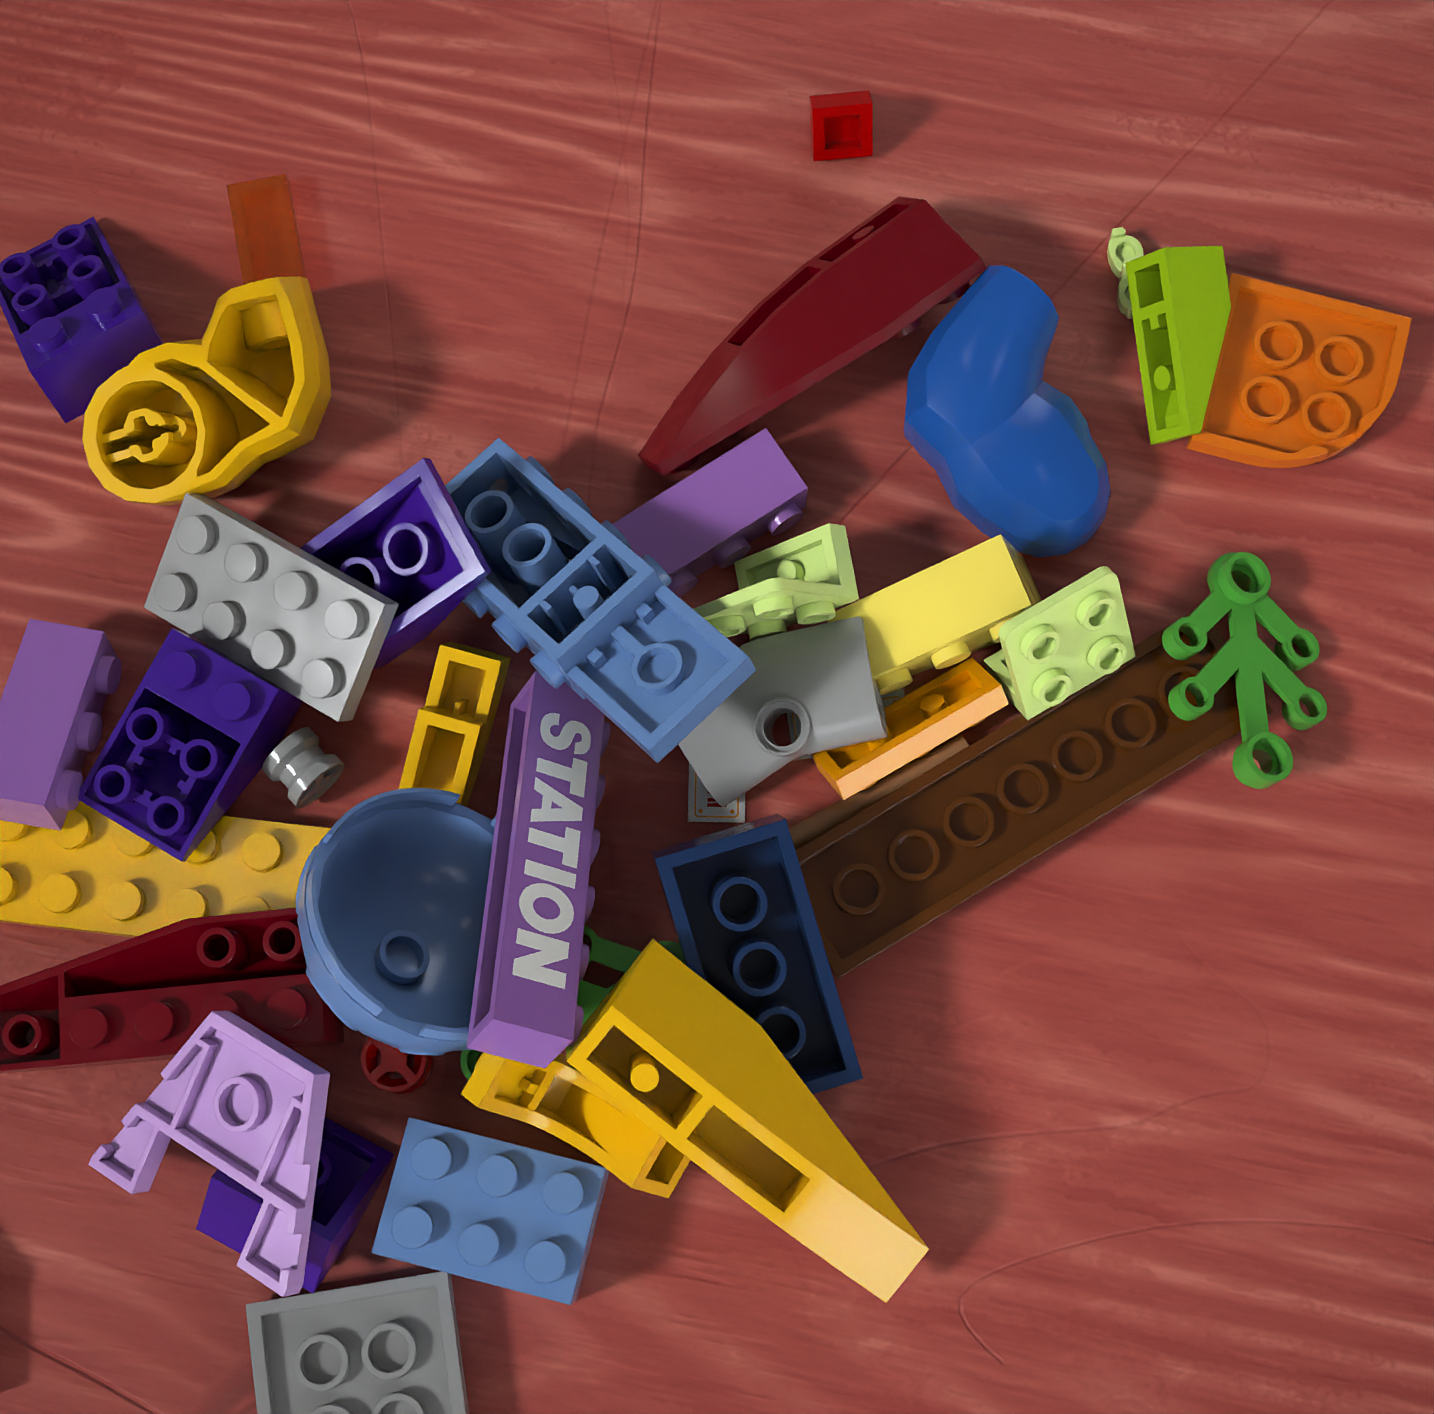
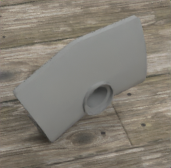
(808, 671)

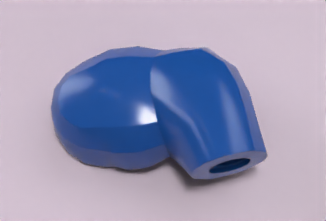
(997, 433)

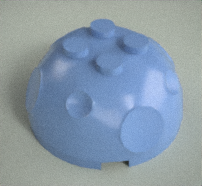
(398, 917)

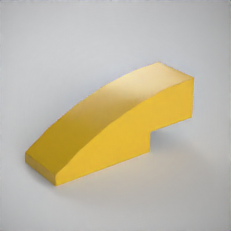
(455, 721)

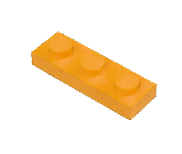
(915, 727)

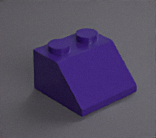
(345, 1185)

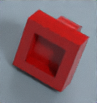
(841, 125)

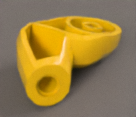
(217, 405)

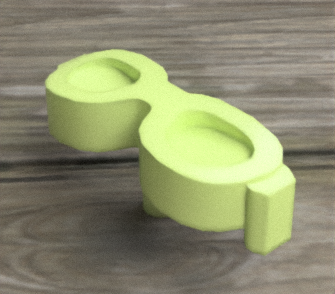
(1122, 250)

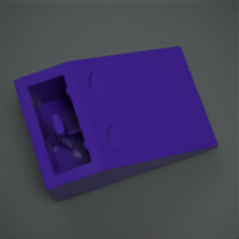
(74, 315)
(187, 745)

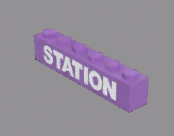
(540, 877)

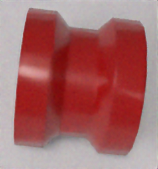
(381, 1058)

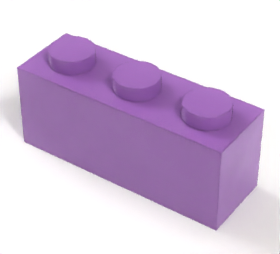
(718, 511)
(52, 719)

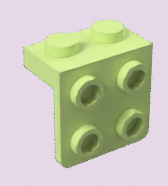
(787, 585)
(1063, 643)

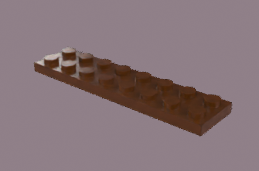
(1007, 802)

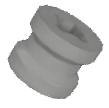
(303, 767)

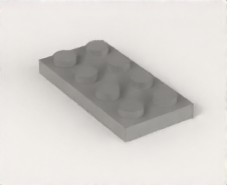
(270, 606)

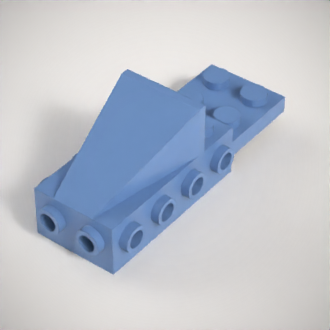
(590, 604)

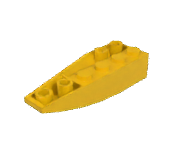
(742, 1114)

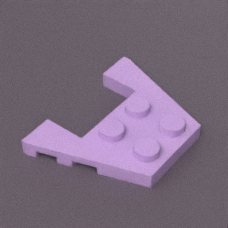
(251, 1115)

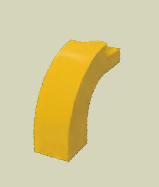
(579, 1114)

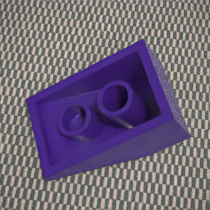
(410, 549)

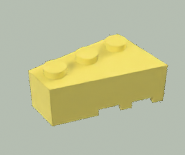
(943, 612)

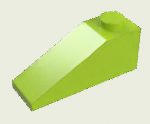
(1179, 330)

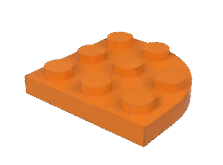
(1298, 375)

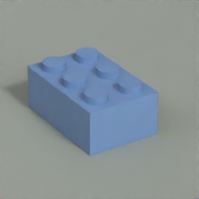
(491, 1211)

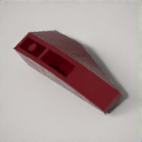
(816, 322)
(158, 988)

